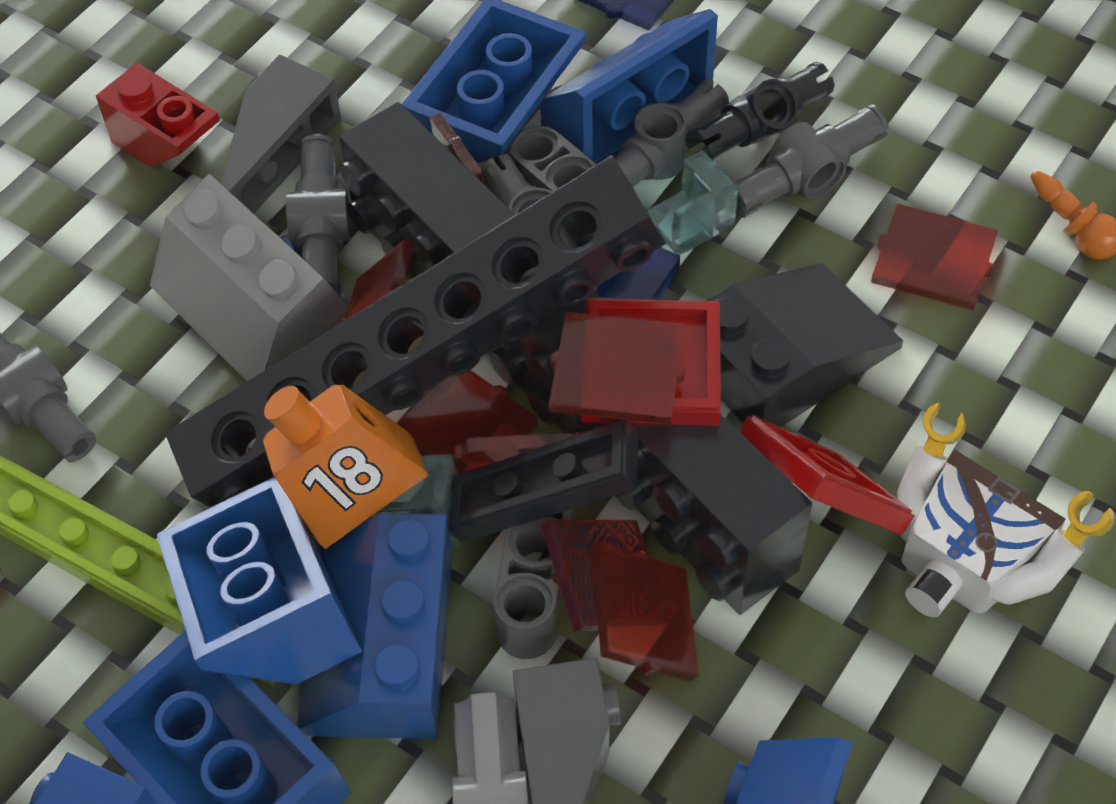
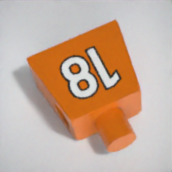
(338, 458)

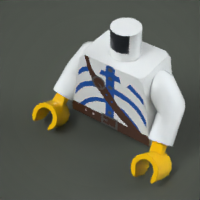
(980, 534)

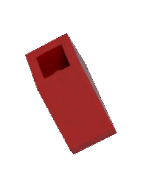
(152, 116)

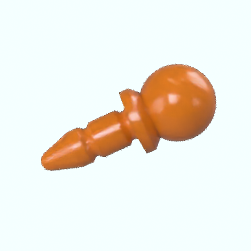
(1092, 230)

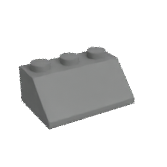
(240, 281)

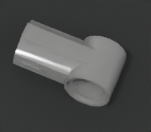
(487, 752)

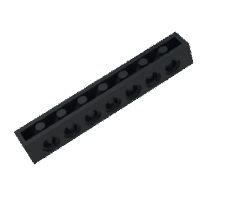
(432, 305)

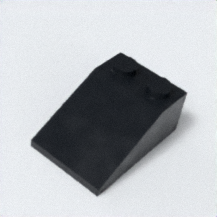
(794, 342)

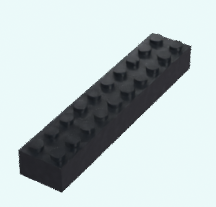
(696, 484)

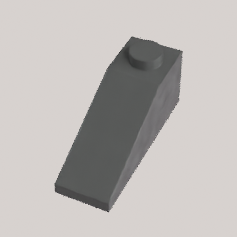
(274, 116)
(565, 729)

